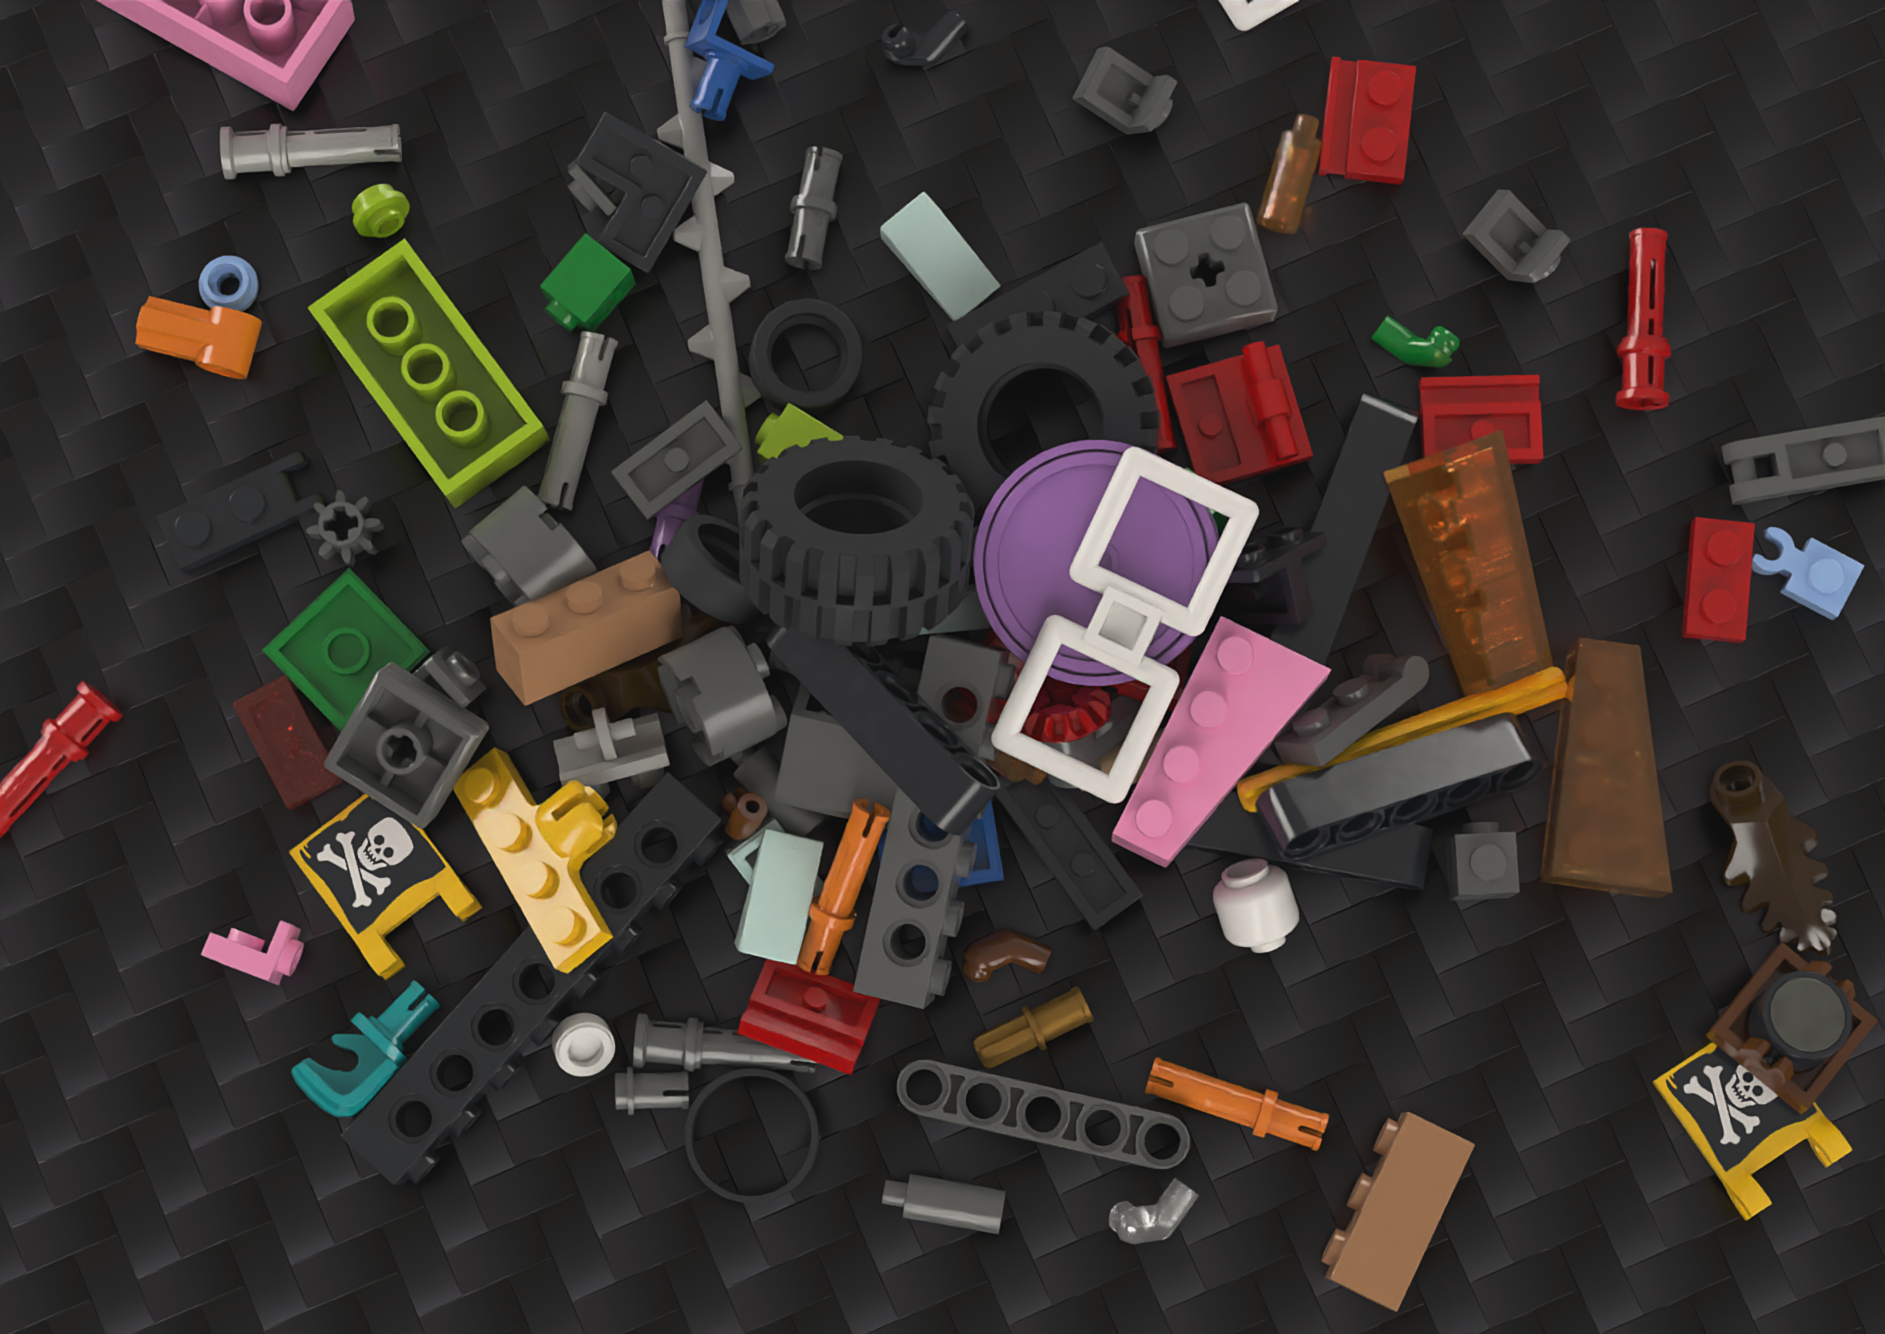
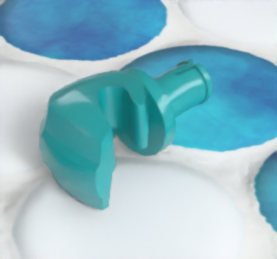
(377, 1052)

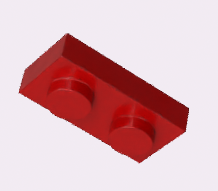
(1718, 580)

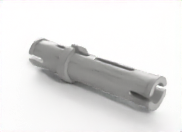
(576, 421)

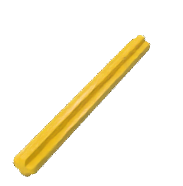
(1512, 698)

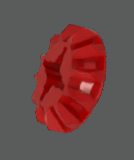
(1066, 712)

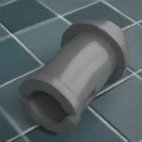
(651, 1090)

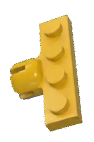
(542, 852)

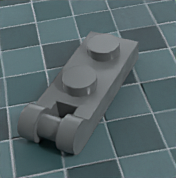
(1807, 460)
(1353, 709)

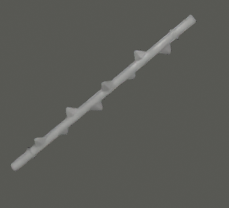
(702, 235)

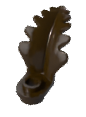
(634, 681)
(1772, 858)

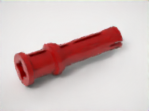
(1644, 346)
(61, 742)

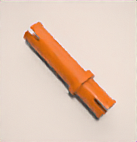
(833, 909)
(1237, 1104)

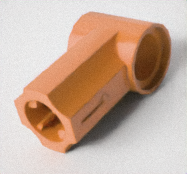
(214, 339)

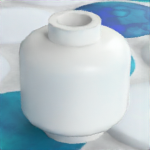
(1255, 905)

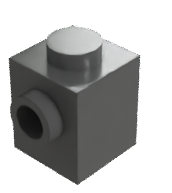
(1482, 863)

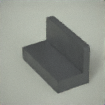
(676, 460)

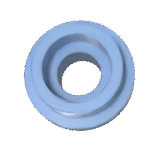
(222, 269)

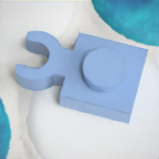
(1815, 575)

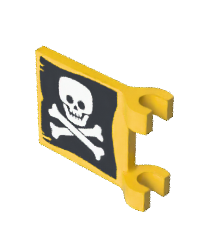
(377, 875)
(1742, 1123)

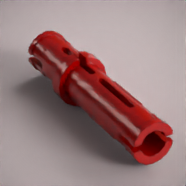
(1141, 334)

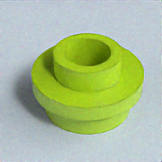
(379, 211)

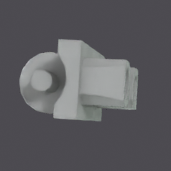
(613, 753)

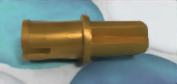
(1032, 1028)

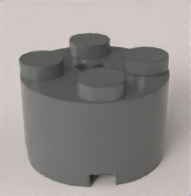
(527, 550)
(721, 694)

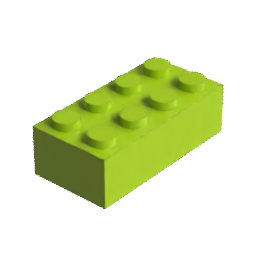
(430, 373)

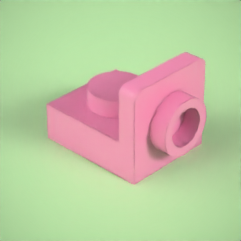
(244, 952)

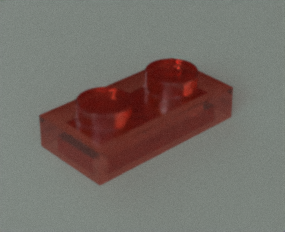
(286, 742)

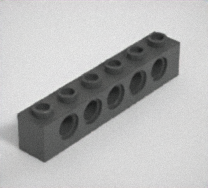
(884, 964)

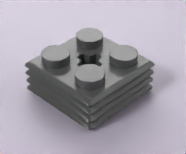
(1184, 305)
(371, 745)

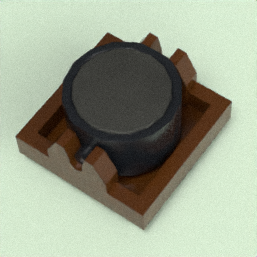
(1793, 1026)

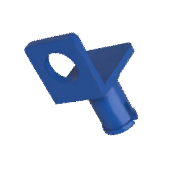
(723, 60)

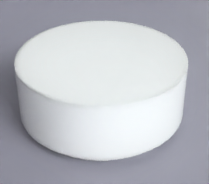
(583, 1044)

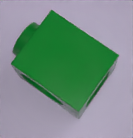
(586, 286)

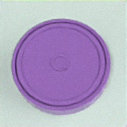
(1037, 529)

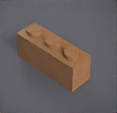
(586, 628)
(1396, 1209)

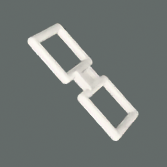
(1124, 624)

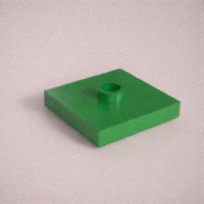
(341, 645)

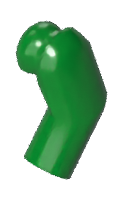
(1413, 349)

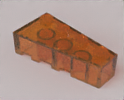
(1474, 560)
(1604, 786)

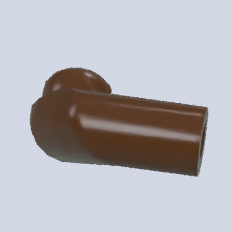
(744, 812)
(1000, 949)

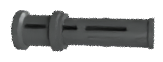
(694, 1045)

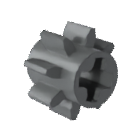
(332, 519)

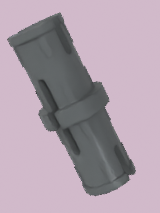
(813, 208)

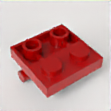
(1239, 416)

